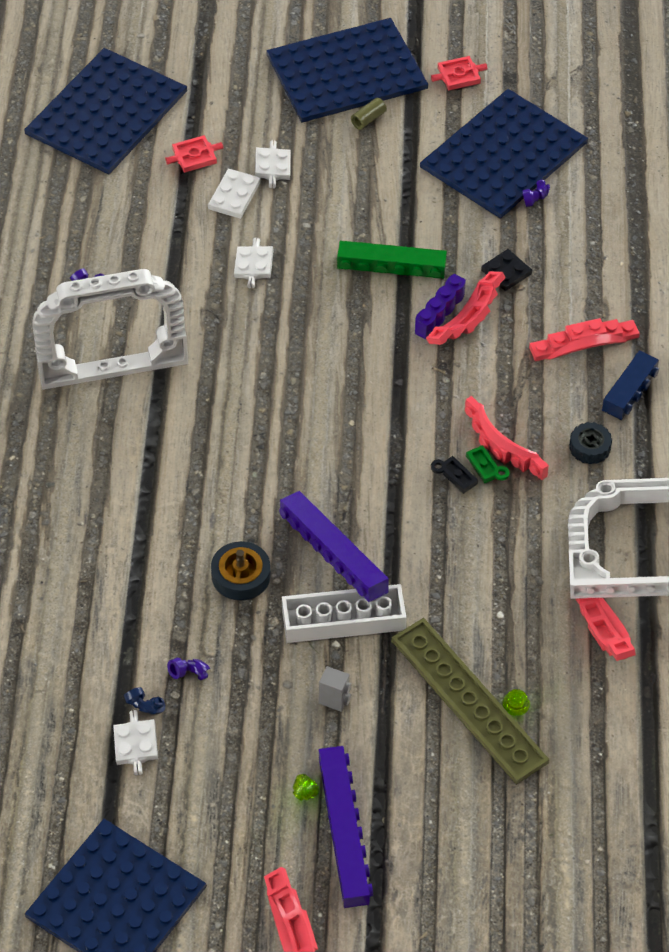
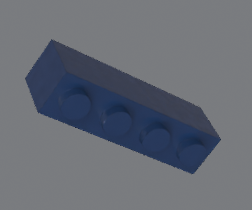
(630, 385)

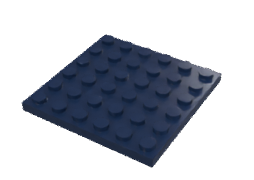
(115, 895)

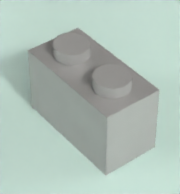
(334, 689)

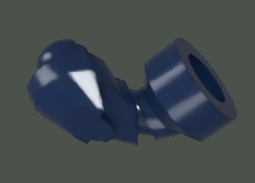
(153, 706)

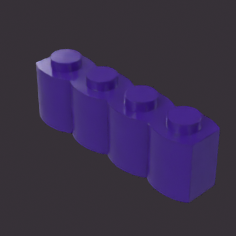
(440, 306)

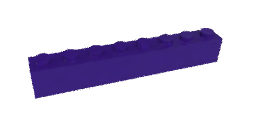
(334, 546)
(344, 827)

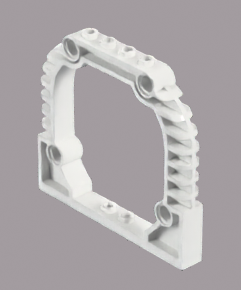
(166, 352)
(586, 574)

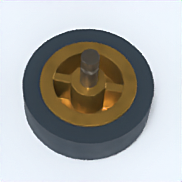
(240, 570)

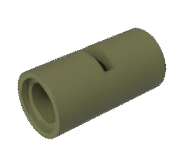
(368, 113)

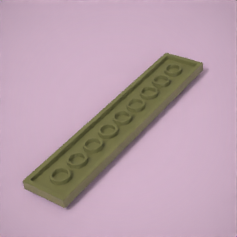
(470, 701)

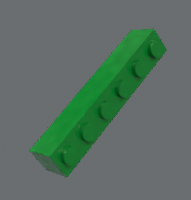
(391, 259)

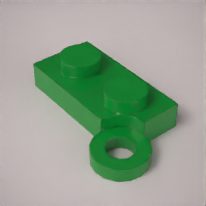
(485, 465)

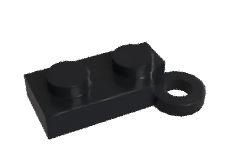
(455, 473)

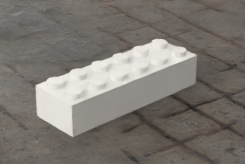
(341, 614)

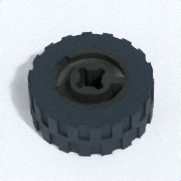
(590, 443)

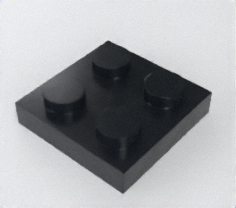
(512, 267)

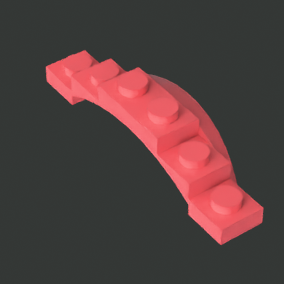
(472, 313)
(583, 336)
(500, 446)
(606, 628)
(289, 917)

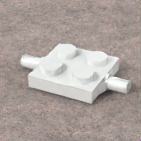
(272, 163)
(253, 262)
(135, 742)

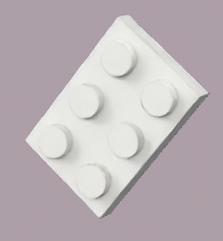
(234, 193)

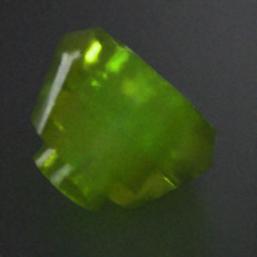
(516, 702)
(305, 787)

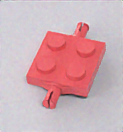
(459, 73)
(194, 153)

